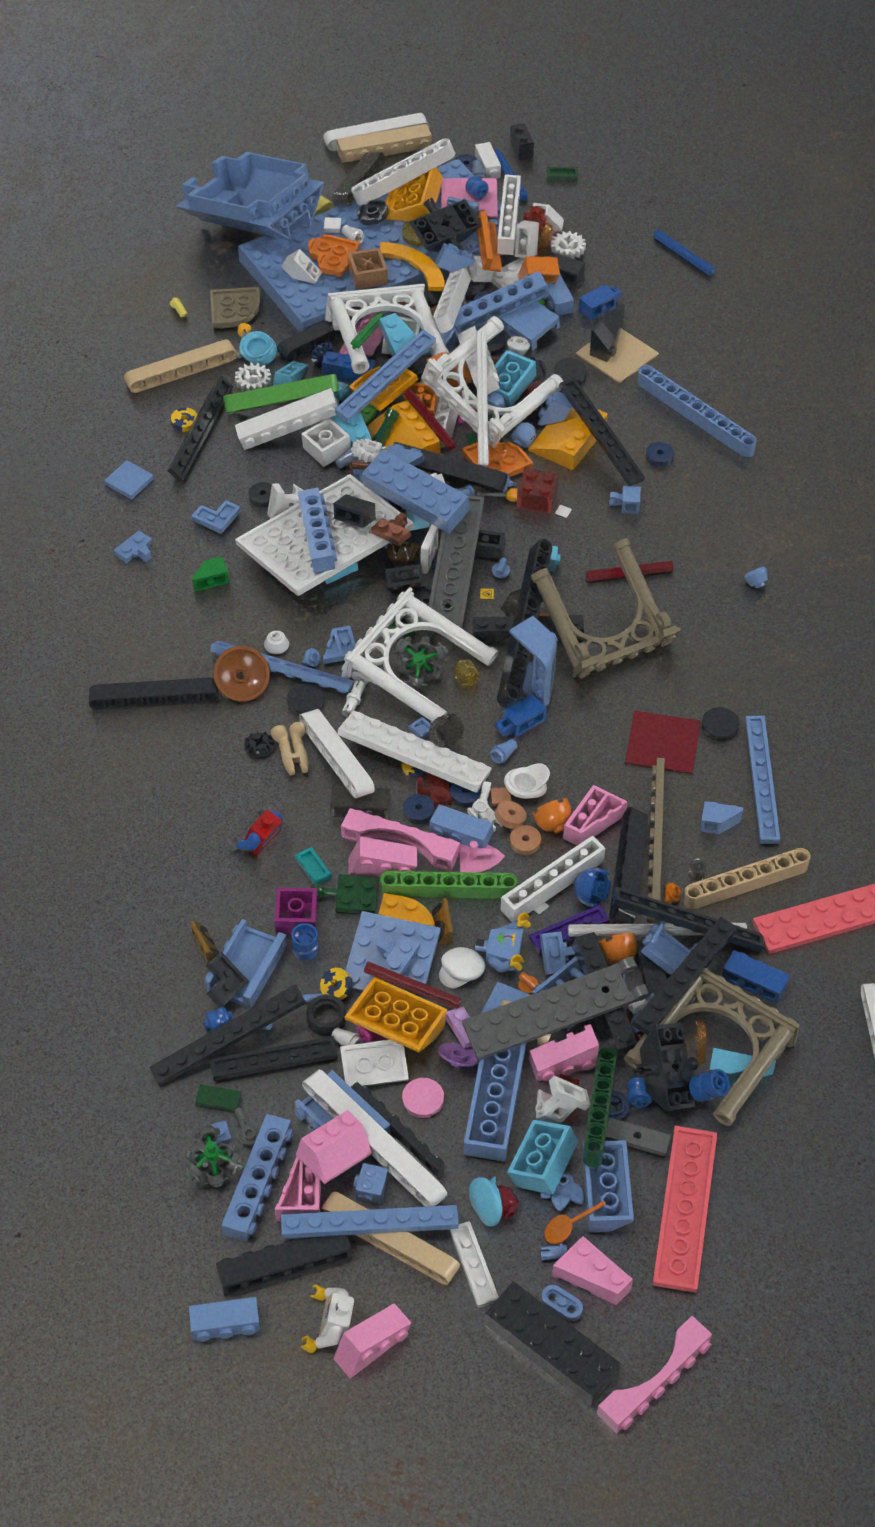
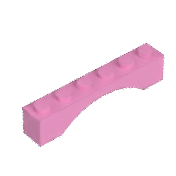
(437, 849)
(625, 1404)

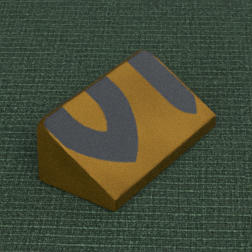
(443, 920)
(204, 941)

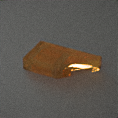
(700, 1041)

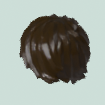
(404, 554)

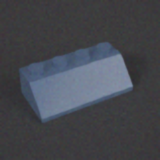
(610, 1184)

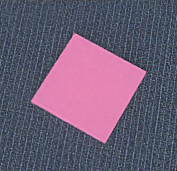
(456, 188)

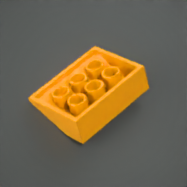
(408, 200)
(408, 429)
(565, 441)
(397, 1015)

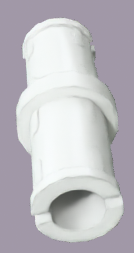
(353, 698)

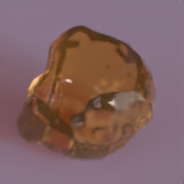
(545, 235)

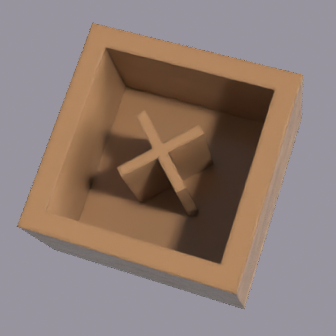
(367, 268)

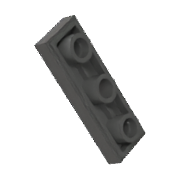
(649, 1139)

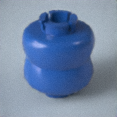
(476, 187)
(216, 1018)
(637, 1093)

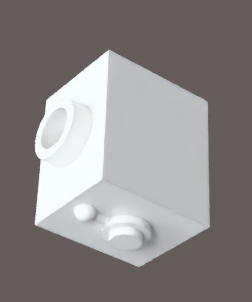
(476, 272)

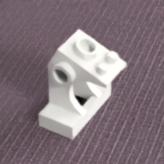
(279, 501)
(560, 1104)

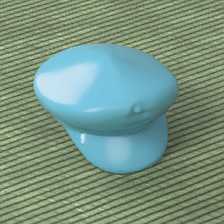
(258, 348)
(486, 1200)

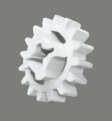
(568, 244)
(252, 377)
(366, 449)

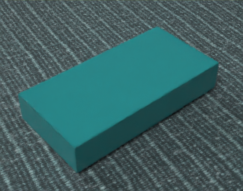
(313, 866)

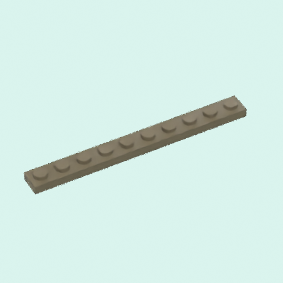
(656, 818)

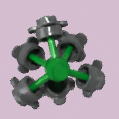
(423, 651)
(212, 1152)

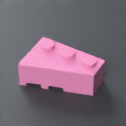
(593, 815)
(376, 856)
(565, 1057)
(300, 1193)
(593, 1271)
(371, 1339)

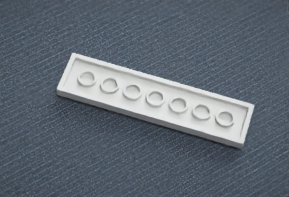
(414, 751)

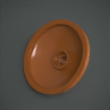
(248, 663)

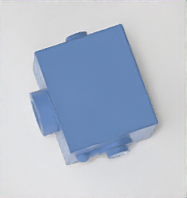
(371, 1183)

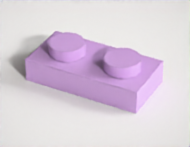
(454, 1020)

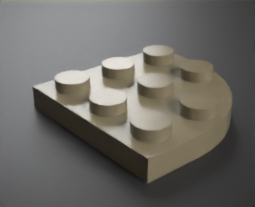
(234, 306)

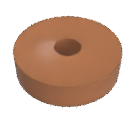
(510, 814)
(525, 847)

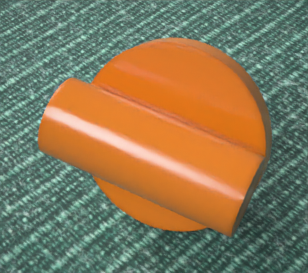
(671, 893)
(527, 983)

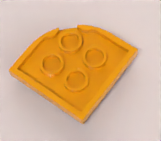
(389, 394)
(405, 909)

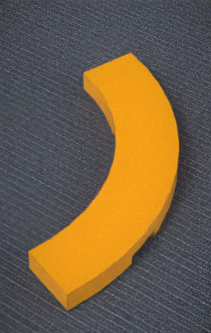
(418, 260)

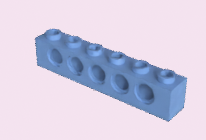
(502, 302)
(316, 530)
(272, 1128)

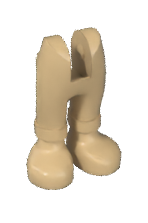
(296, 732)

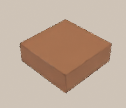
(499, 795)

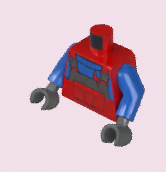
(260, 832)

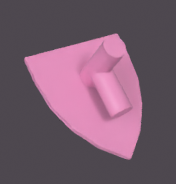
(478, 859)

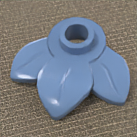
(565, 1192)

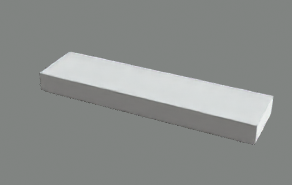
(474, 1265)

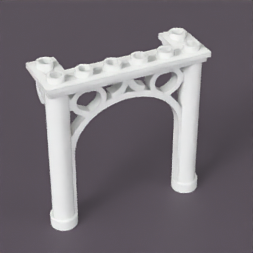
(379, 299)
(438, 371)
(419, 618)

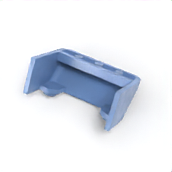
(543, 645)

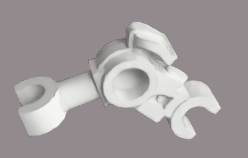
(481, 808)

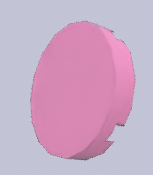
(423, 1097)

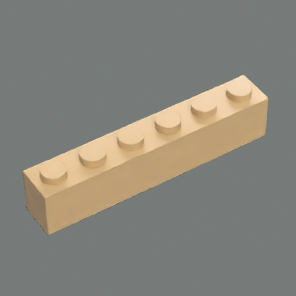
(388, 142)

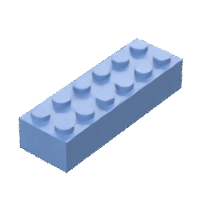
(416, 491)
(494, 1104)

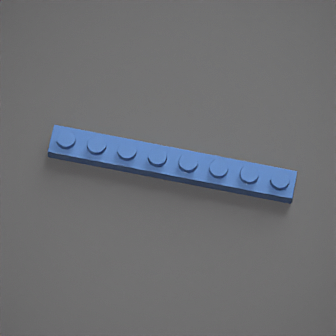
(385, 376)
(295, 670)
(762, 780)
(369, 1221)

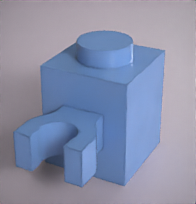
(628, 499)

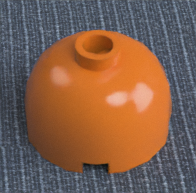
(553, 815)
(618, 948)

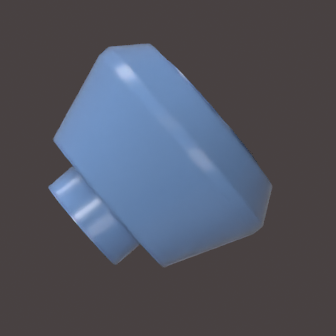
(757, 577)

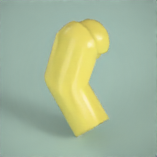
(177, 304)

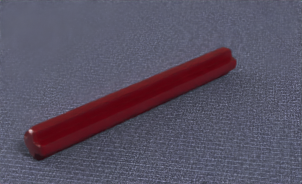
(430, 419)
(617, 572)
(412, 985)

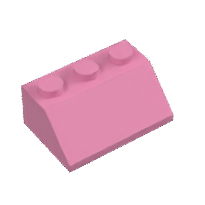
(334, 1147)

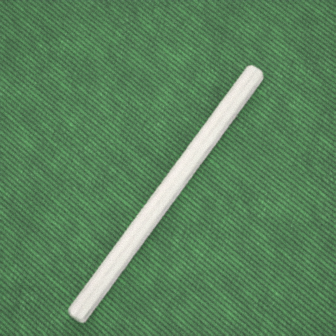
(482, 405)
(638, 929)

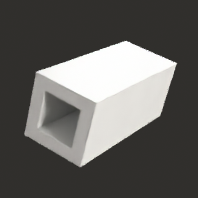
(490, 162)

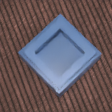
(420, 728)

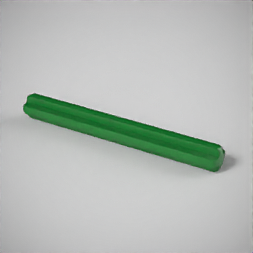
(366, 331)

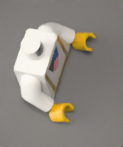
(335, 1318)

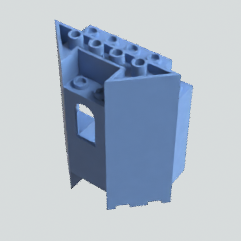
(255, 195)

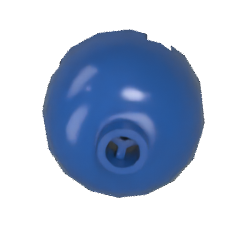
(592, 886)

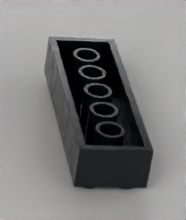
(552, 1343)

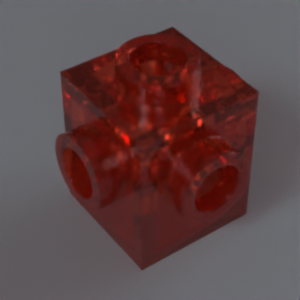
(535, 214)

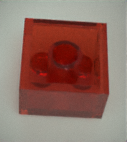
(537, 490)

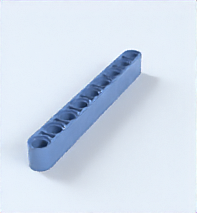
(696, 411)

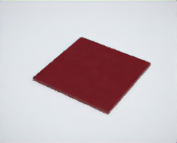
(663, 737)

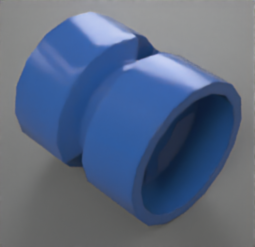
(305, 942)
(709, 1085)

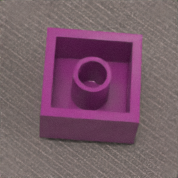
(295, 907)

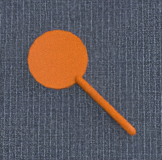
(561, 1226)

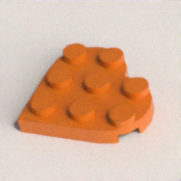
(332, 253)

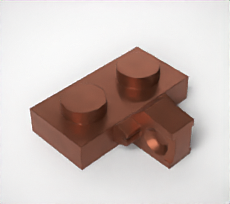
(392, 530)

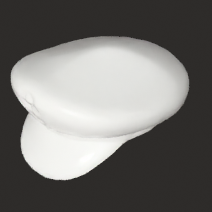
(527, 781)
(460, 967)

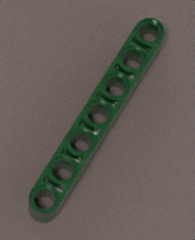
(600, 1107)

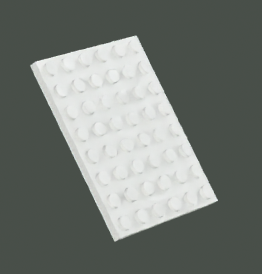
(283, 547)

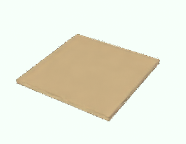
(628, 359)

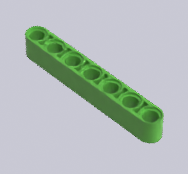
(279, 393)
(447, 884)

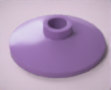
(457, 1054)

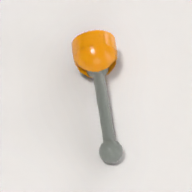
(243, 326)
(511, 494)

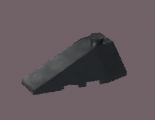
(606, 334)

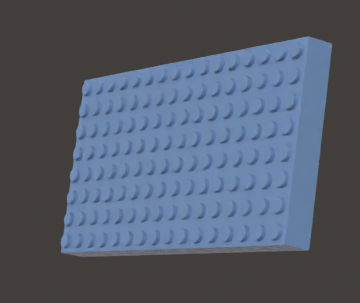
(306, 302)

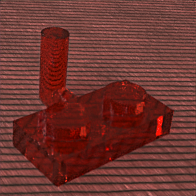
(437, 788)

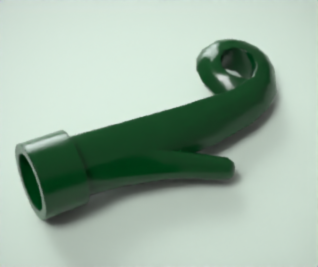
(391, 416)

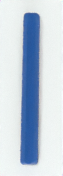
(507, 170)
(684, 252)

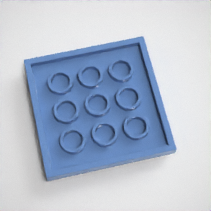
(376, 927)

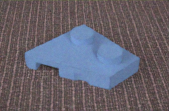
(339, 644)

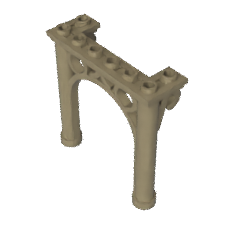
(658, 622)
(784, 1035)

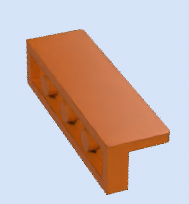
(488, 244)

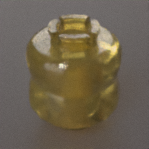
(466, 673)

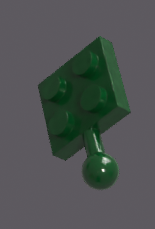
(352, 893)

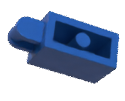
(599, 301)
(521, 716)

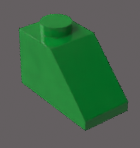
(210, 574)

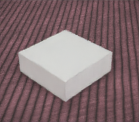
(332, 225)

